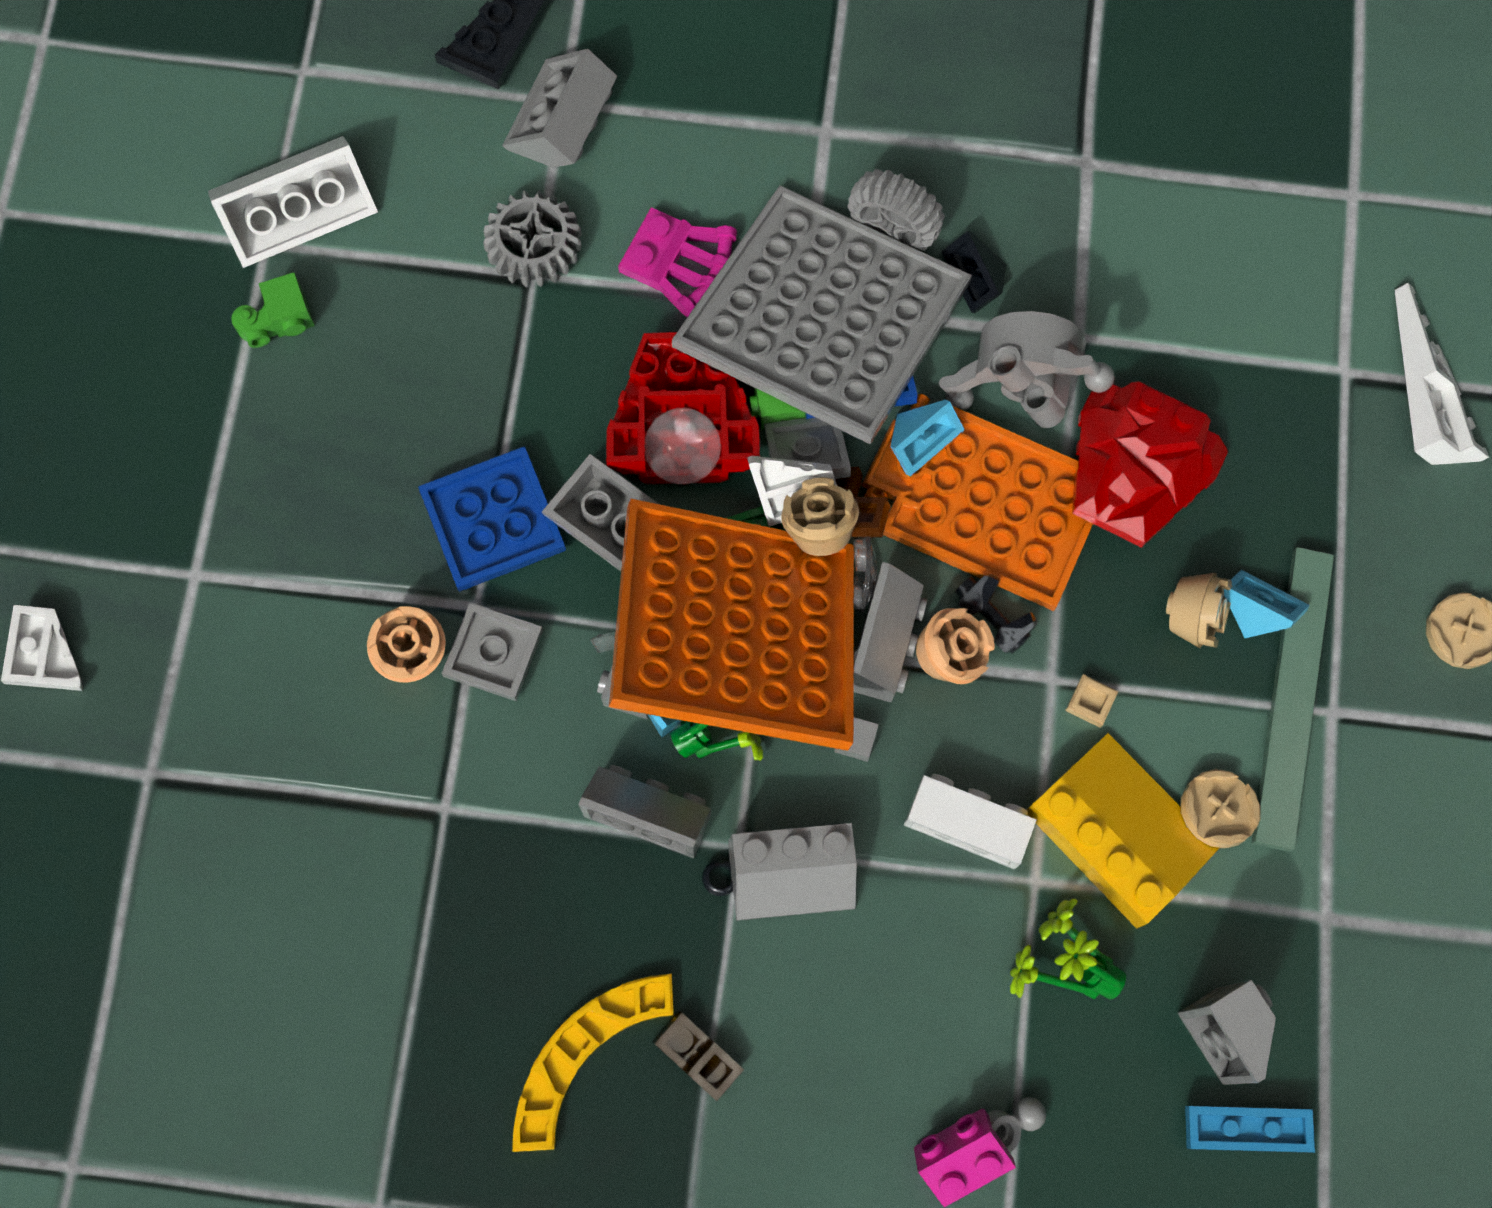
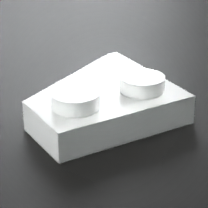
(780, 477)

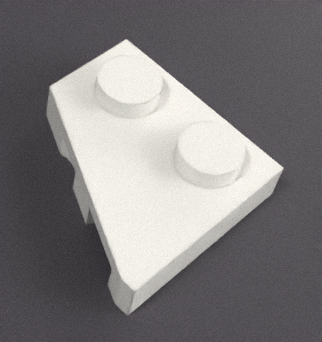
(39, 651)

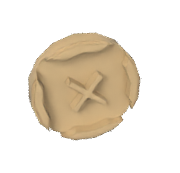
(1461, 630)
(1220, 809)

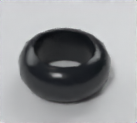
(706, 882)

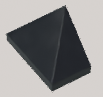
(986, 268)

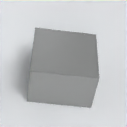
(862, 741)

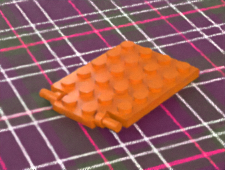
(987, 507)

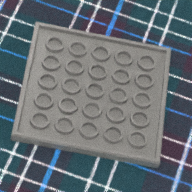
(823, 313)

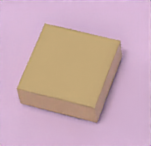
(1091, 701)

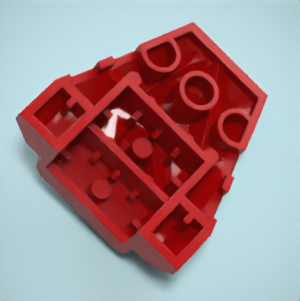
(672, 380)
(1141, 460)

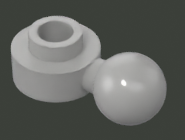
(1027, 1115)

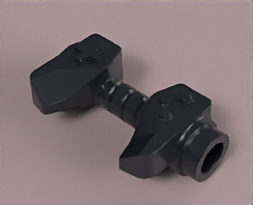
(976, 598)

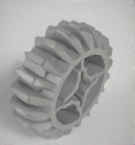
(896, 208)
(516, 227)

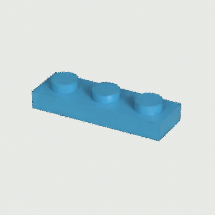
(1249, 1129)

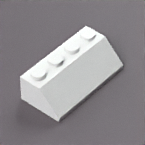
(292, 201)

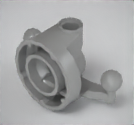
(1033, 361)

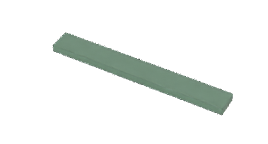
(1293, 703)

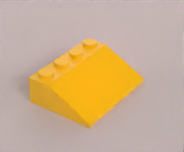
(1121, 831)

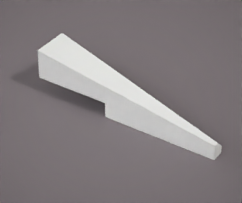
(1436, 410)

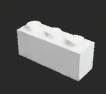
(970, 821)

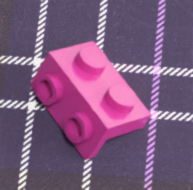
(962, 1158)

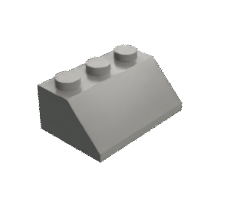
(561, 109)
(595, 508)
(888, 634)
(646, 810)
(793, 871)
(1233, 1031)

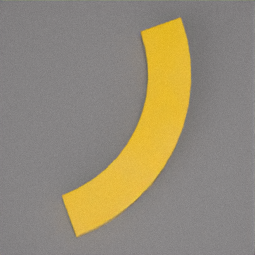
(571, 1047)

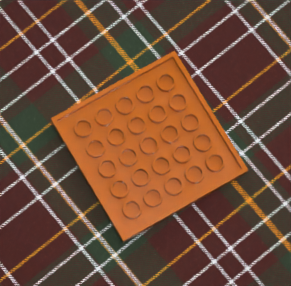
(734, 627)

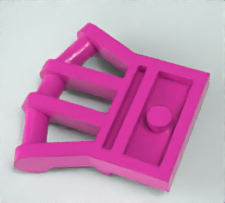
(659, 246)

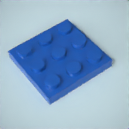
(491, 519)

